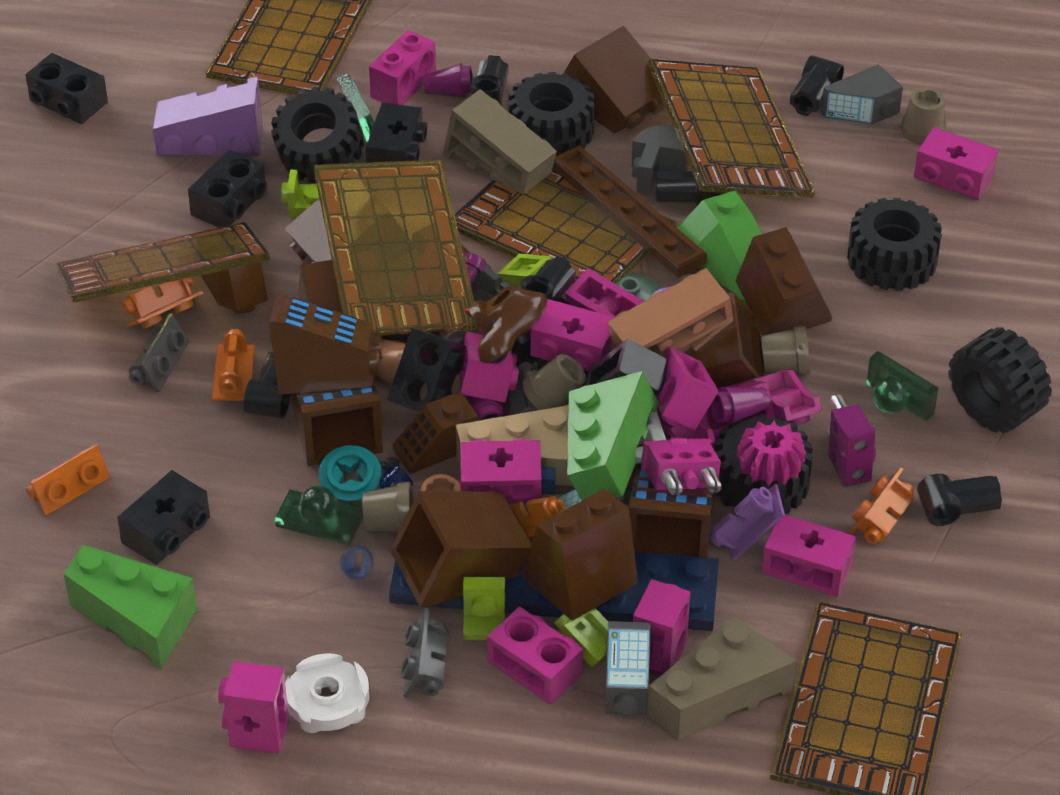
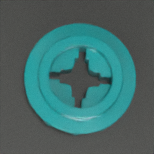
(349, 459)

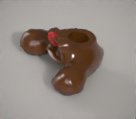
(505, 319)

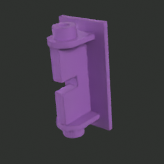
(756, 516)

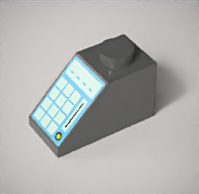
(863, 97)
(627, 668)

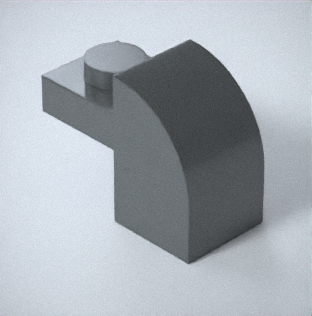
(653, 151)

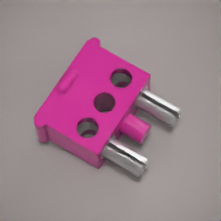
(681, 464)

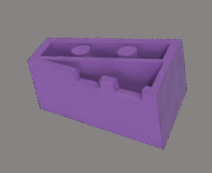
(211, 122)

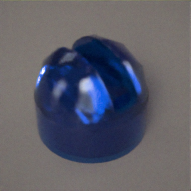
(393, 476)
(348, 562)

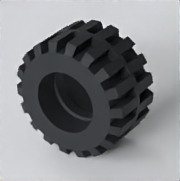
(555, 109)
(312, 112)
(894, 244)
(999, 379)
(738, 485)

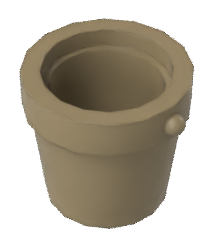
(923, 113)
(786, 351)
(552, 382)
(387, 507)

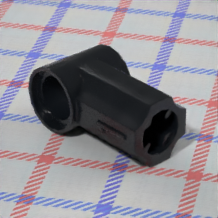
(815, 76)
(491, 77)
(680, 187)
(551, 278)
(263, 395)
(948, 499)

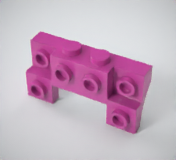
(787, 401)

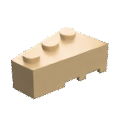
(545, 425)

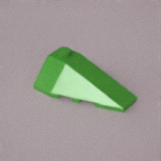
(724, 231)

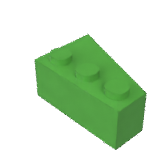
(605, 431)
(132, 599)

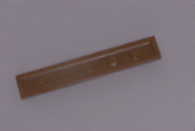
(630, 211)

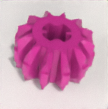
(771, 453)

